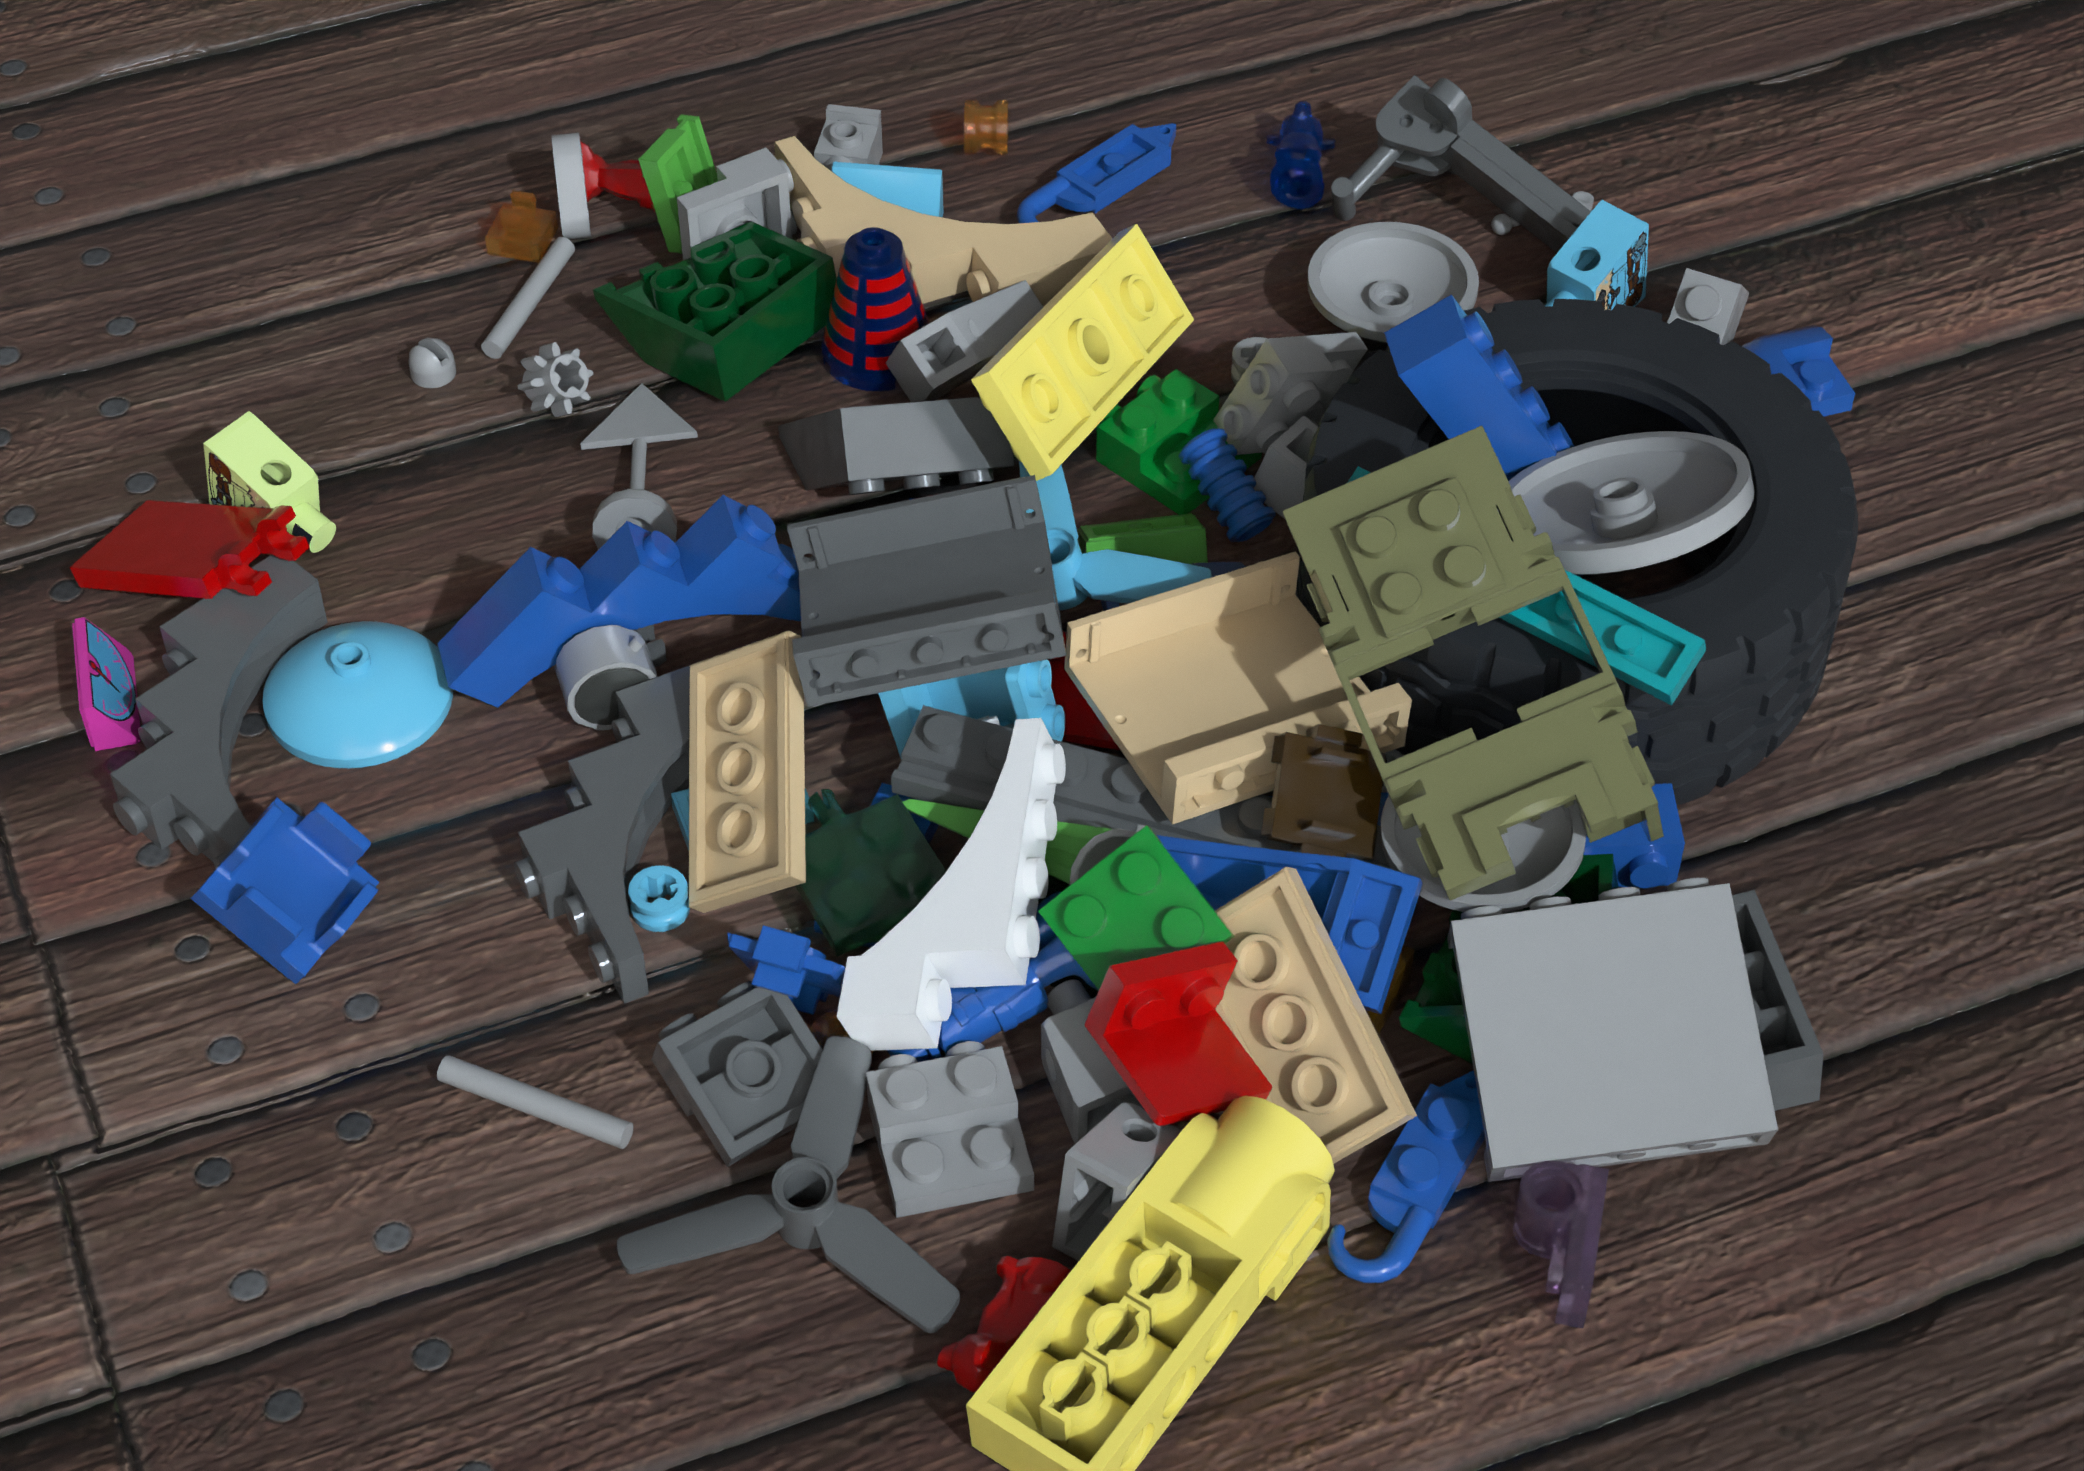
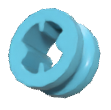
(661, 913)

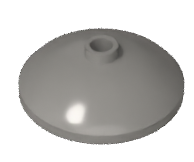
(1386, 274)
(1541, 851)

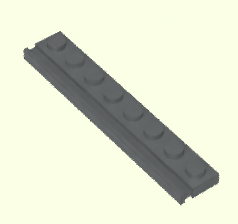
(961, 759)

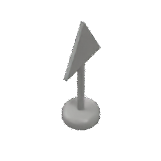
(636, 422)

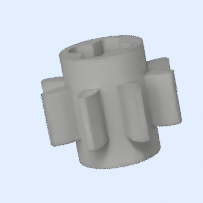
(555, 379)

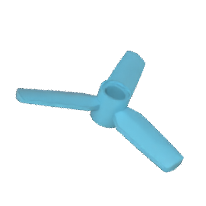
(1101, 573)

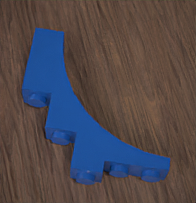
(633, 581)

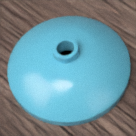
(357, 695)

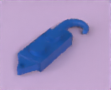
(1104, 172)
(1417, 1178)

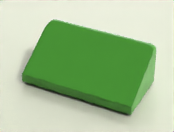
(1166, 537)

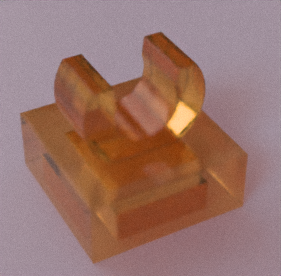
(521, 229)

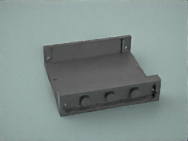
(924, 591)

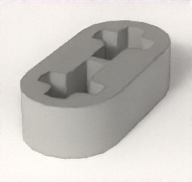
(571, 185)

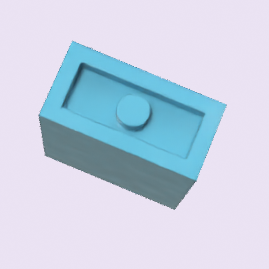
(1006, 693)

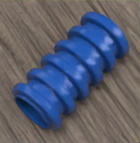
(1226, 484)

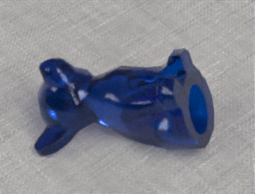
(1297, 174)

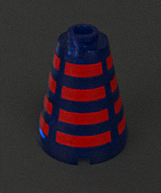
(871, 310)

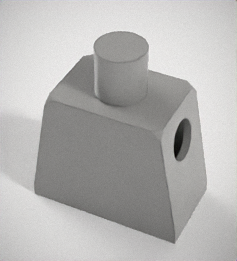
(1076, 1065)
(1106, 1167)

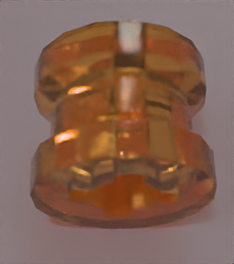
(986, 126)

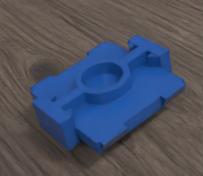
(789, 967)

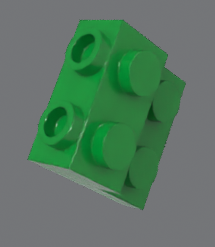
(1149, 434)

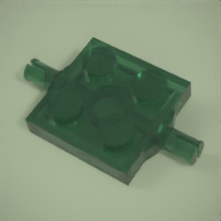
(864, 870)

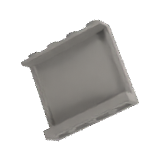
(1612, 1029)

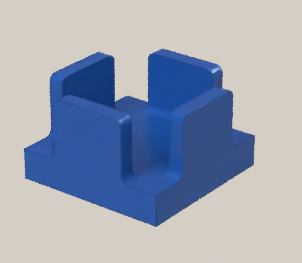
(291, 885)

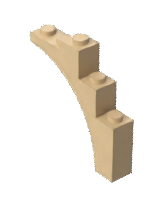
(941, 251)

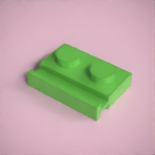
(674, 167)

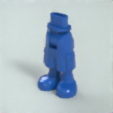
(985, 1011)

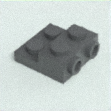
(741, 1068)

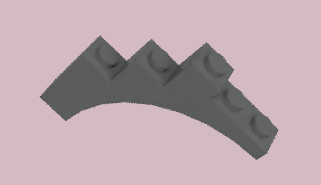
(192, 719)
(615, 802)

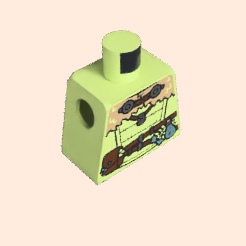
(258, 470)

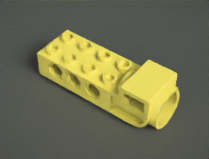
(1159, 1294)

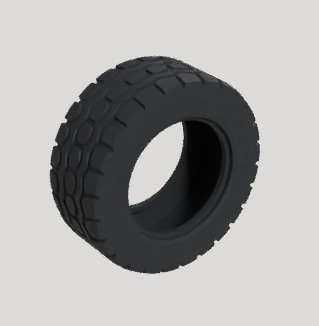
(1760, 591)

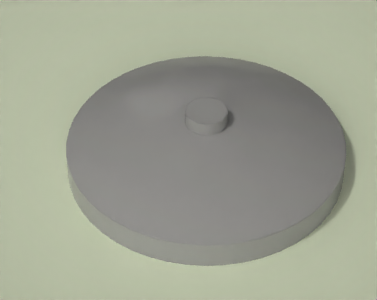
(1636, 498)

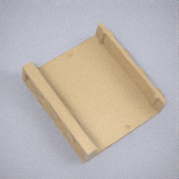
(1208, 680)

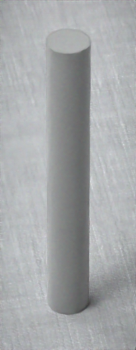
(528, 298)
(535, 1101)

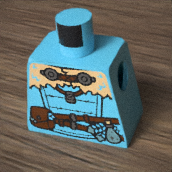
(1602, 260)

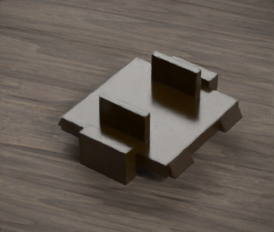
(1324, 794)

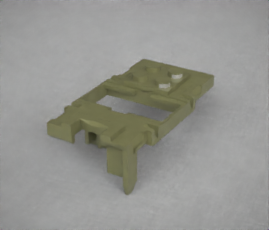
(1423, 557)

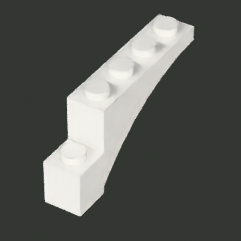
(975, 920)

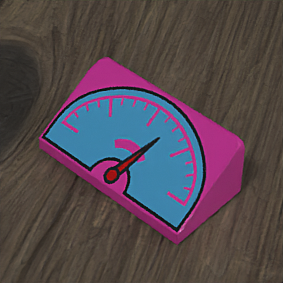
(105, 687)

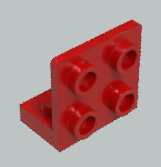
(1166, 1037)

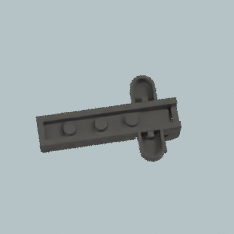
(1434, 133)

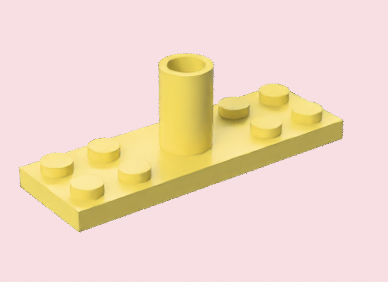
(1082, 352)

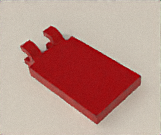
(189, 550)

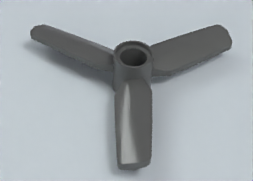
(846, 1233)

